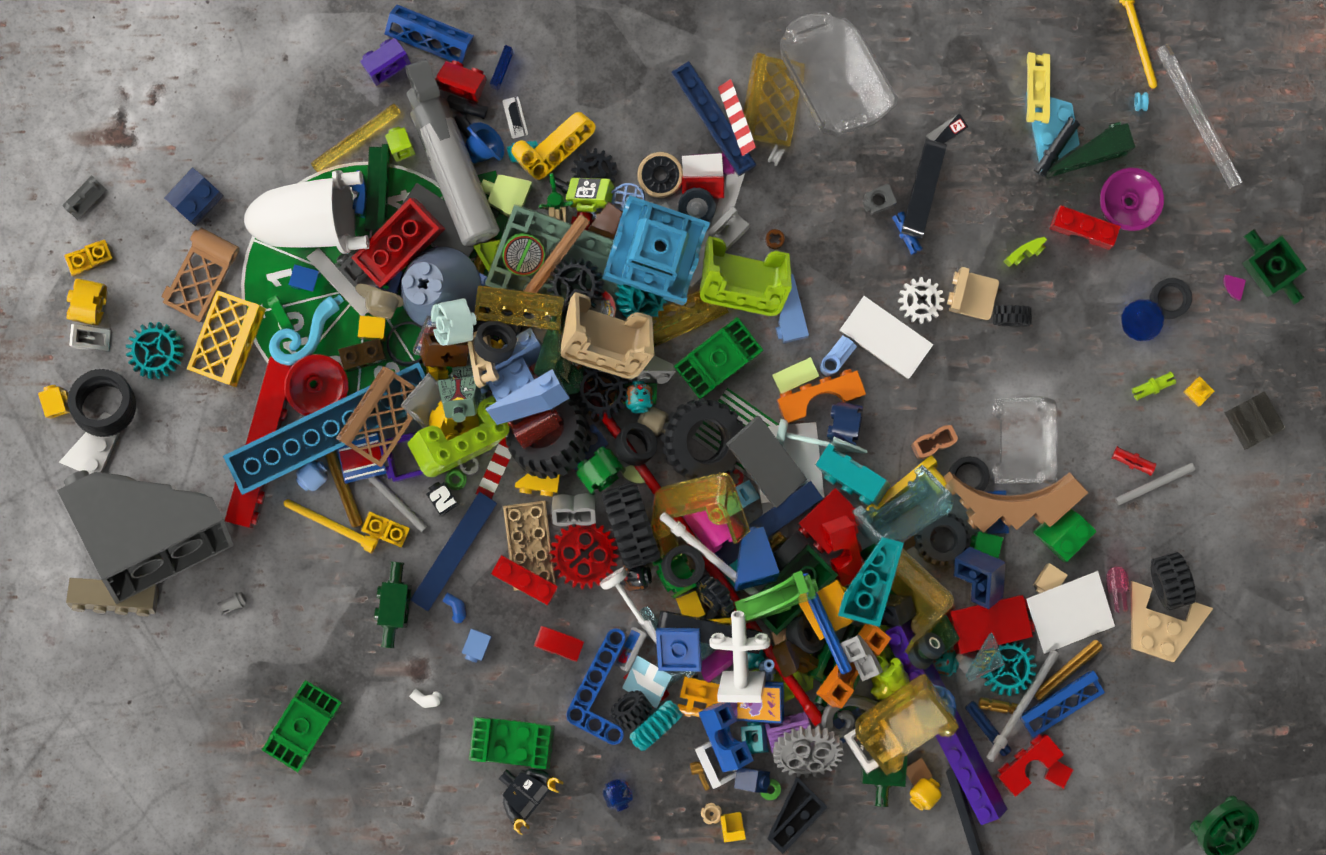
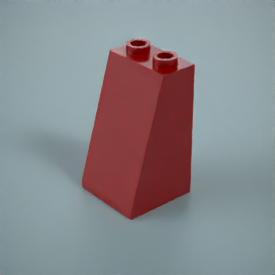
(1005, 620)

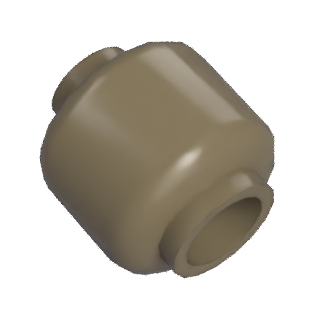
(654, 420)

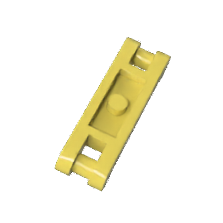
(1038, 87)

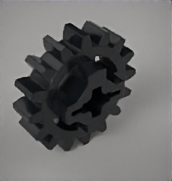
(600, 159)
(715, 595)

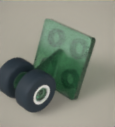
(934, 644)

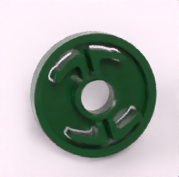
(1226, 826)

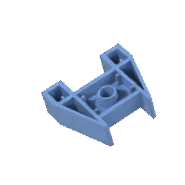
(517, 389)

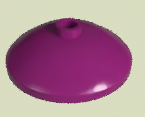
(1143, 191)

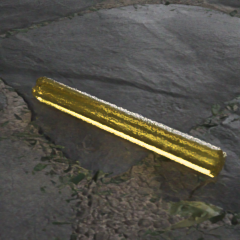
(355, 137)

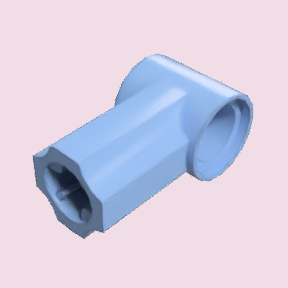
(838, 355)

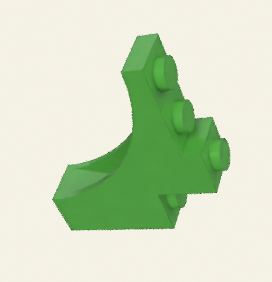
(778, 598)

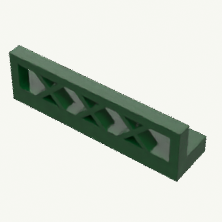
(377, 187)

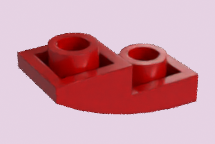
(558, 643)

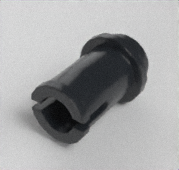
(462, 123)

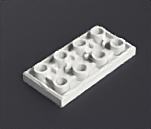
(886, 337)

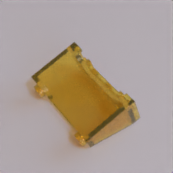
(904, 723)

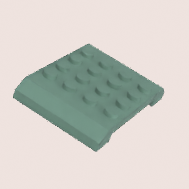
(549, 232)

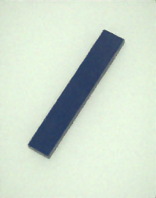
(712, 117)
(776, 518)
(453, 551)

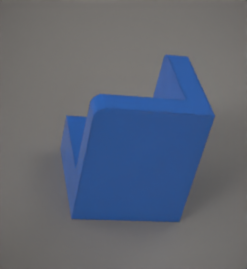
(303, 278)

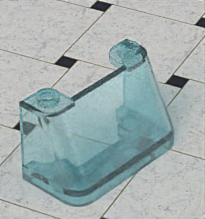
(908, 513)

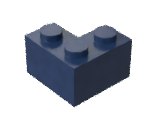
(984, 573)

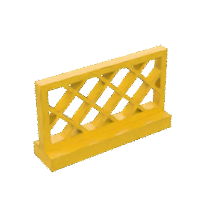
(243, 343)

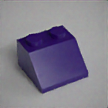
(385, 61)

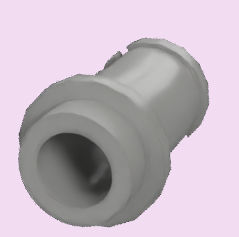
(232, 603)

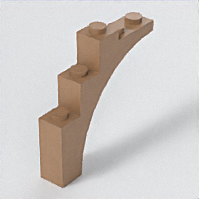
(1045, 504)

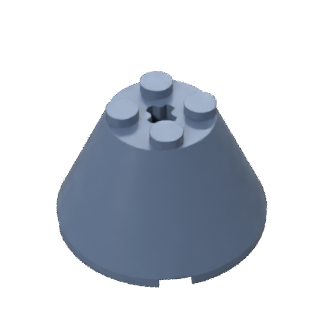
(438, 277)

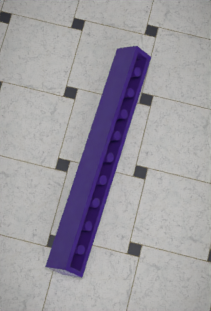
(959, 747)

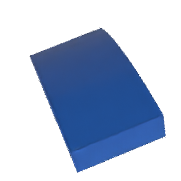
(359, 202)

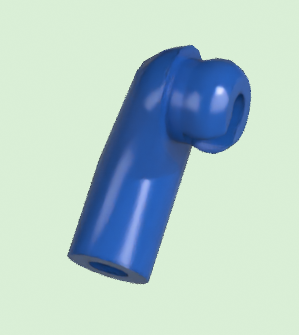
(458, 607)

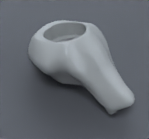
(965, 660)

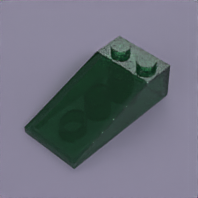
(1108, 145)
(550, 359)

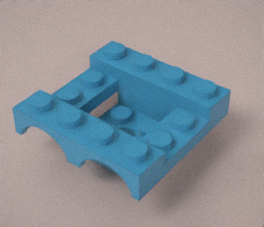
(638, 230)

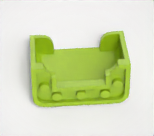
(743, 281)

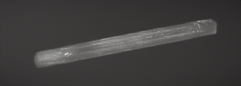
(1199, 116)

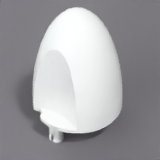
(308, 214)

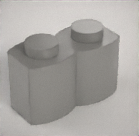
(574, 509)

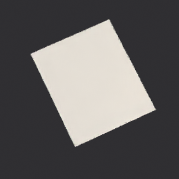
(802, 453)
(1070, 612)

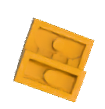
(831, 600)

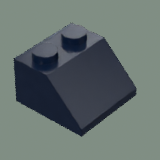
(193, 196)

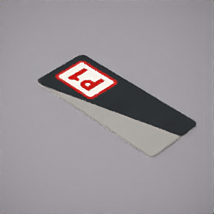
(948, 129)

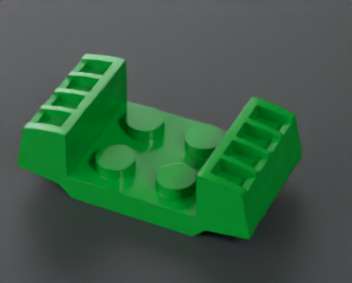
(718, 358)
(301, 726)
(511, 742)

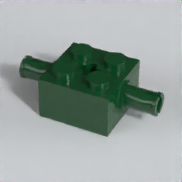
(1287, 269)
(393, 604)
(827, 662)
(884, 782)

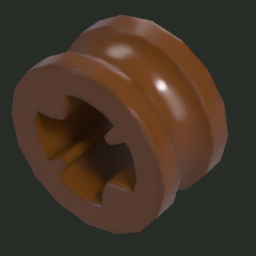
(775, 232)

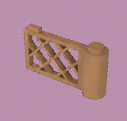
(208, 247)

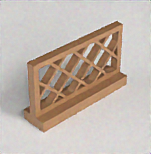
(364, 409)

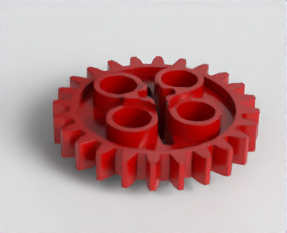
(571, 541)

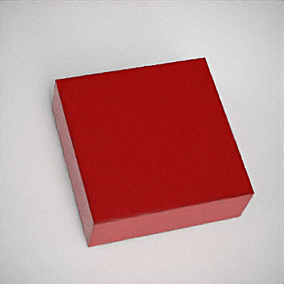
(1058, 774)

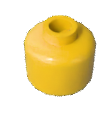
(925, 794)

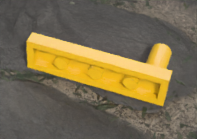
(902, 486)

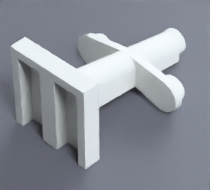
(741, 683)

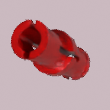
(1134, 461)

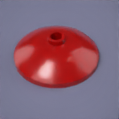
(329, 387)

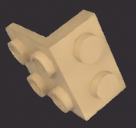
(972, 294)

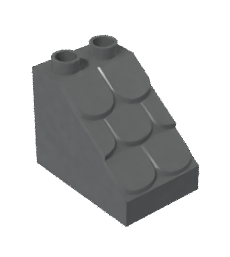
(141, 529)

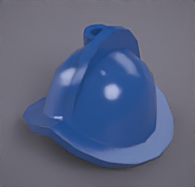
(484, 143)

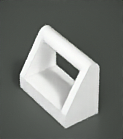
(709, 769)

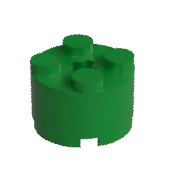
(600, 470)
(680, 570)

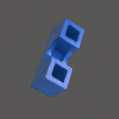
(729, 751)

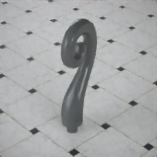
(829, 712)

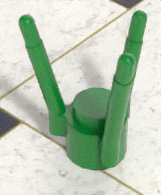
(555, 199)

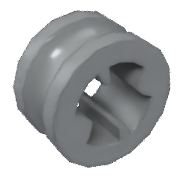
(776, 155)
(473, 470)

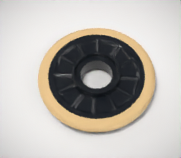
(656, 162)

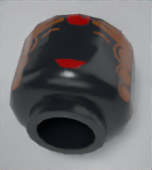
(637, 578)

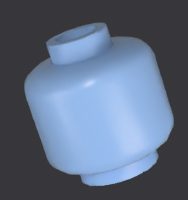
(312, 475)

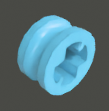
(1141, 101)

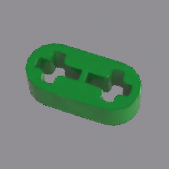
(280, 313)

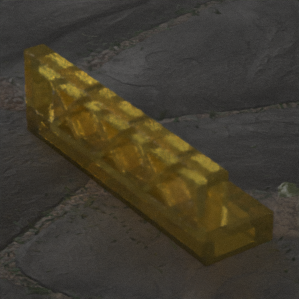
(519, 303)
(685, 318)

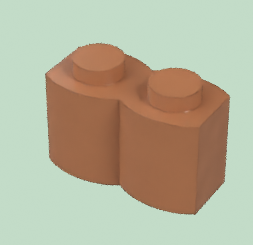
(930, 443)

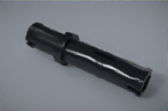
(1051, 155)

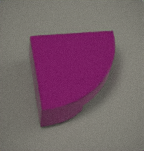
(1234, 286)

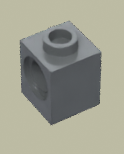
(884, 192)

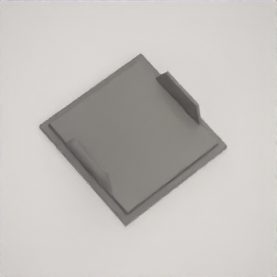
(423, 400)

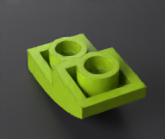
(1033, 247)

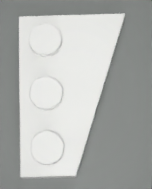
(90, 451)

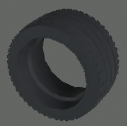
(91, 381)

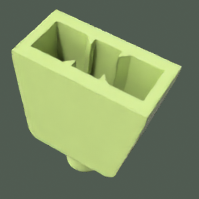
(506, 193)

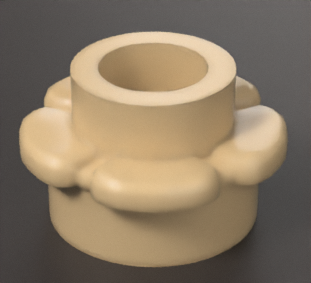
(711, 807)

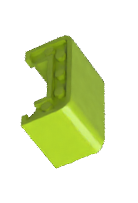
(438, 455)

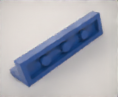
(428, 27)
(1058, 697)

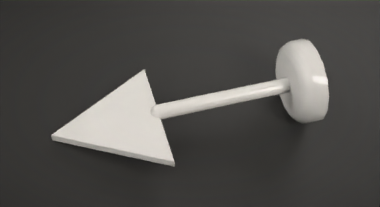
(614, 580)

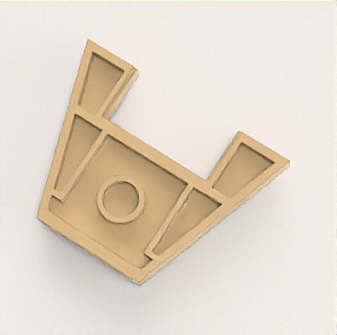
(1160, 633)

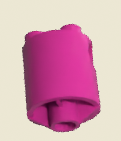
(708, 533)

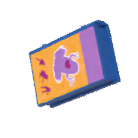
(768, 711)

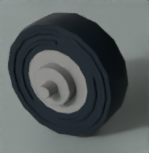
(698, 204)

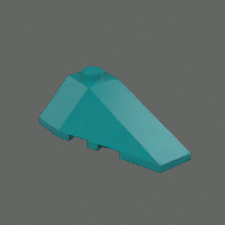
(870, 589)

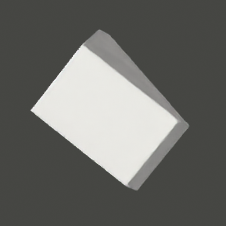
(89, 338)

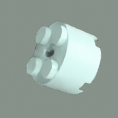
(453, 322)

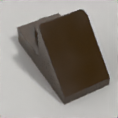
(793, 659)

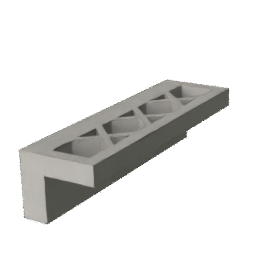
(729, 229)

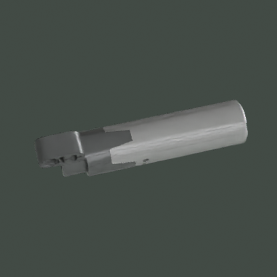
(449, 158)

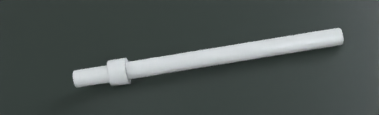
(680, 530)

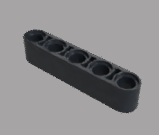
(924, 188)
(707, 627)

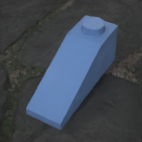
(791, 319)

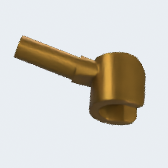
(696, 768)

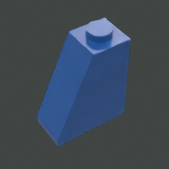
(755, 561)

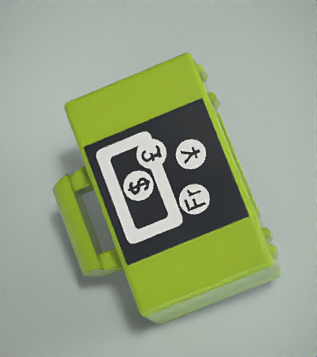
(589, 193)

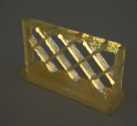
(754, 94)

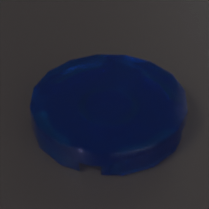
(1142, 320)

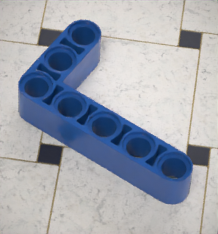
(595, 687)

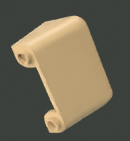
(606, 341)

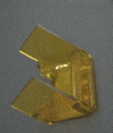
(711, 494)
(928, 596)

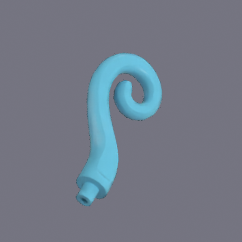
(322, 313)

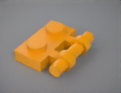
(699, 691)

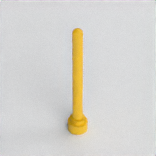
(1129, 4)
(368, 542)

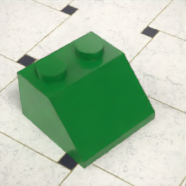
(1065, 535)

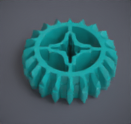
(636, 300)
(159, 342)
(1019, 681)
(656, 725)

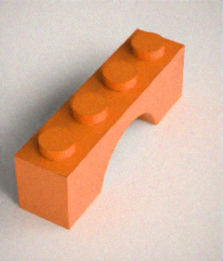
(846, 387)
(839, 687)

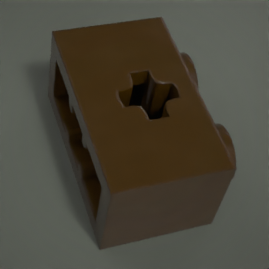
(362, 355)

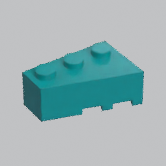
(852, 476)

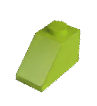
(399, 143)

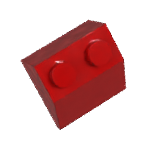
(461, 81)

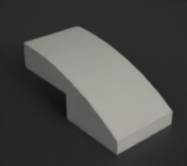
(862, 656)

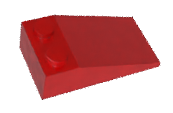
(398, 242)

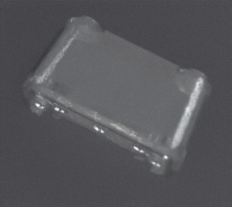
(1026, 440)

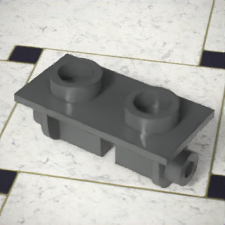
(84, 197)

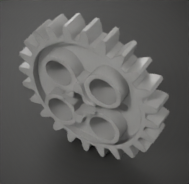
(821, 755)

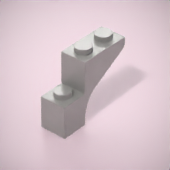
(656, 371)

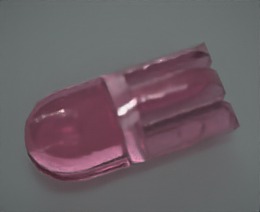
(1118, 582)

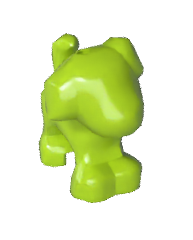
(890, 679)

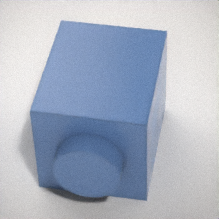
(476, 645)

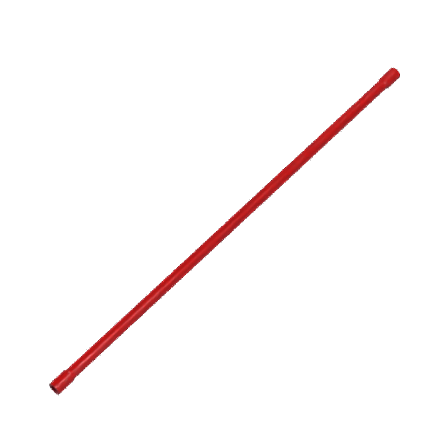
(809, 707)

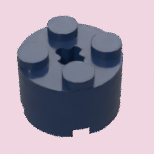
(846, 422)

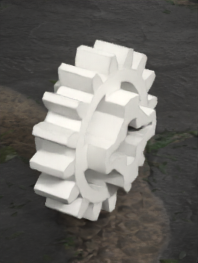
(914, 294)

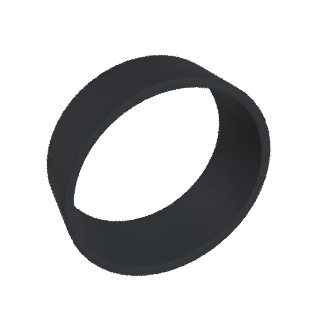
(402, 363)

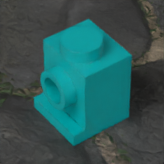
(748, 733)

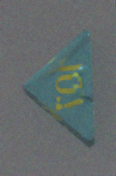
(987, 659)

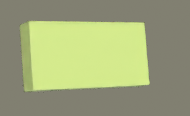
(795, 375)

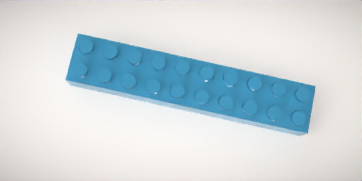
(310, 436)

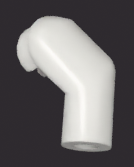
(426, 701)

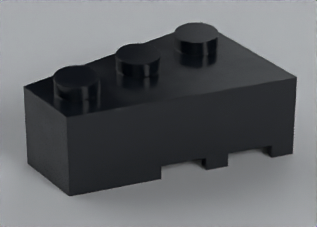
(797, 815)

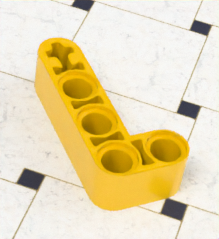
(555, 147)

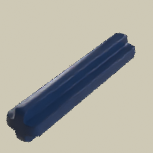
(985, 725)

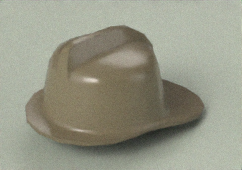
(379, 302)

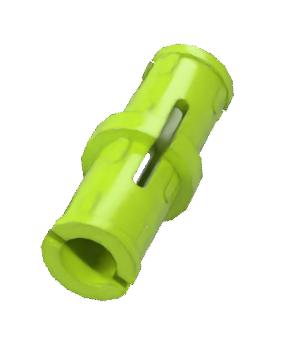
(1153, 386)

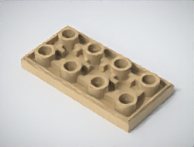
(530, 538)

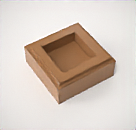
(918, 770)

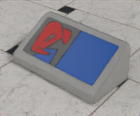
(630, 649)

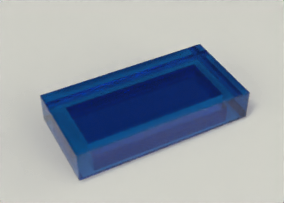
(501, 67)

